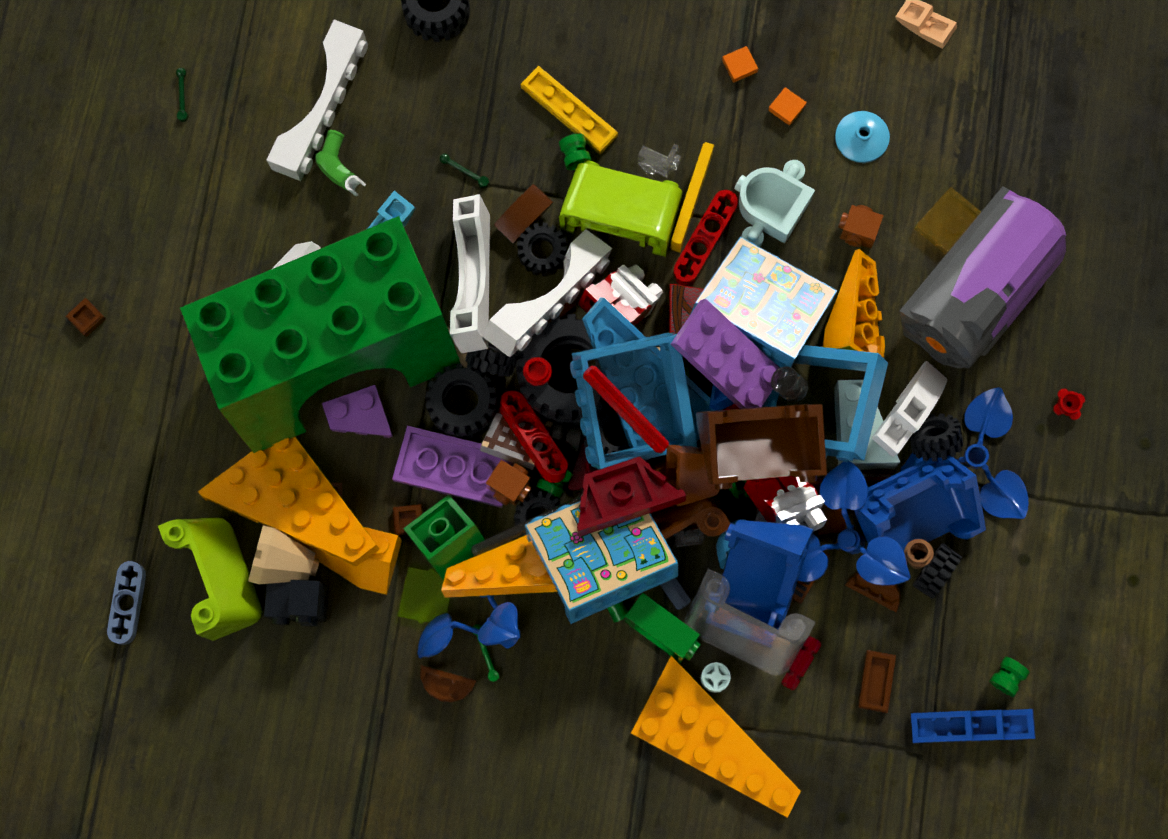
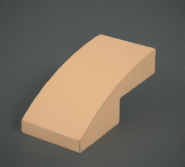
(925, 23)

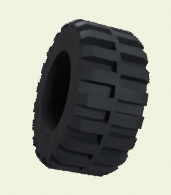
(544, 399)

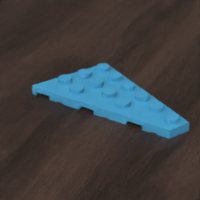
(637, 373)

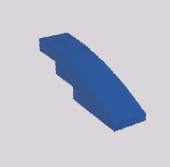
(973, 726)

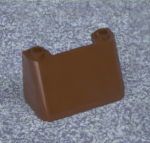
(762, 443)
(697, 515)

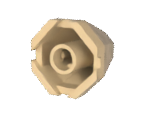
(281, 559)

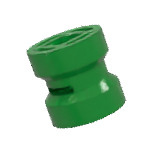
(574, 150)
(555, 489)
(1009, 676)

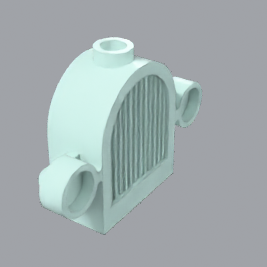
(773, 201)

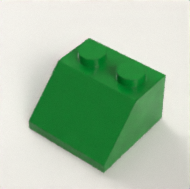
(444, 535)

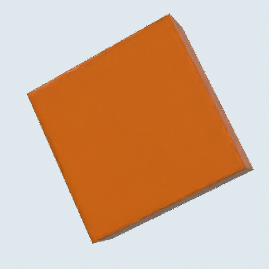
(740, 64)
(787, 106)

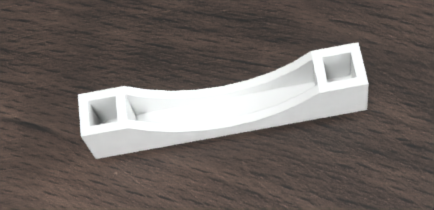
(295, 148)
(471, 307)
(517, 322)

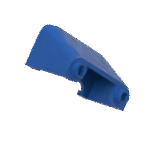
(924, 504)
(765, 567)

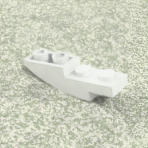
(911, 409)

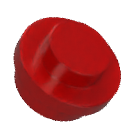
(537, 371)

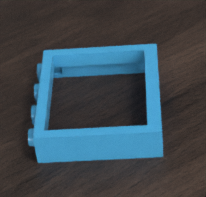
(676, 390)
(868, 401)

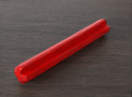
(625, 409)

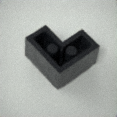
(297, 601)

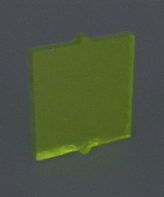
(422, 596)

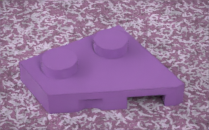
(358, 413)

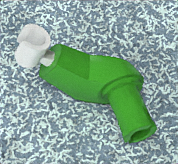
(331, 166)

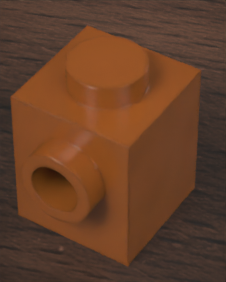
(860, 226)
(509, 483)

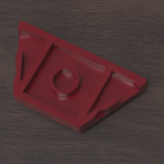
(623, 494)

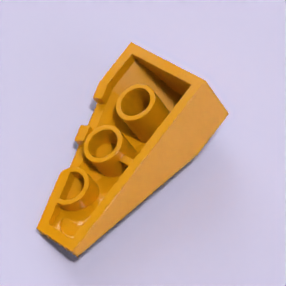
(855, 313)
(374, 572)

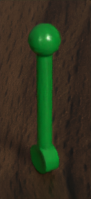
(493, 675)

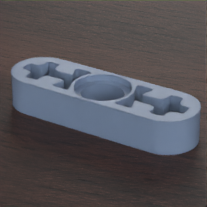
(114, 622)

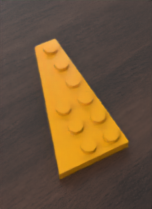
(700, 733)

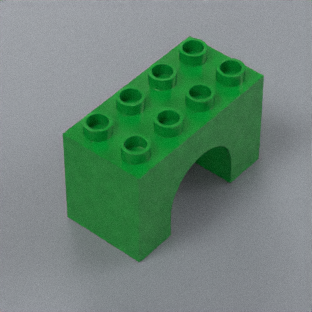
(313, 323)

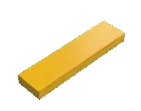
(569, 109)
(692, 197)

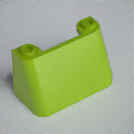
(621, 205)
(231, 598)

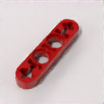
(709, 239)
(529, 437)

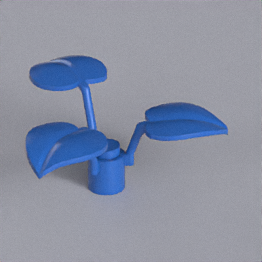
(991, 416)
(883, 560)
(499, 629)

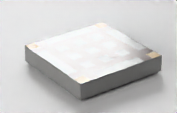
(503, 443)

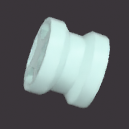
(717, 673)

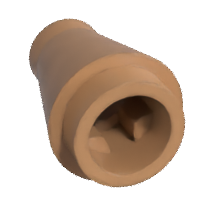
(921, 548)

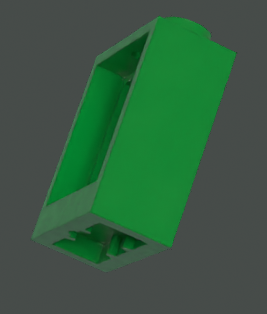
(663, 628)

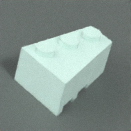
(846, 401)

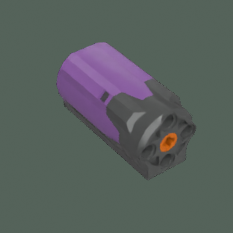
(985, 280)

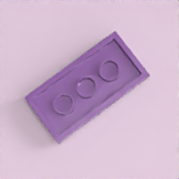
(725, 356)
(446, 465)

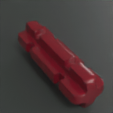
(801, 663)

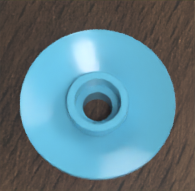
(861, 148)

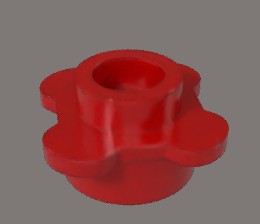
(1074, 398)

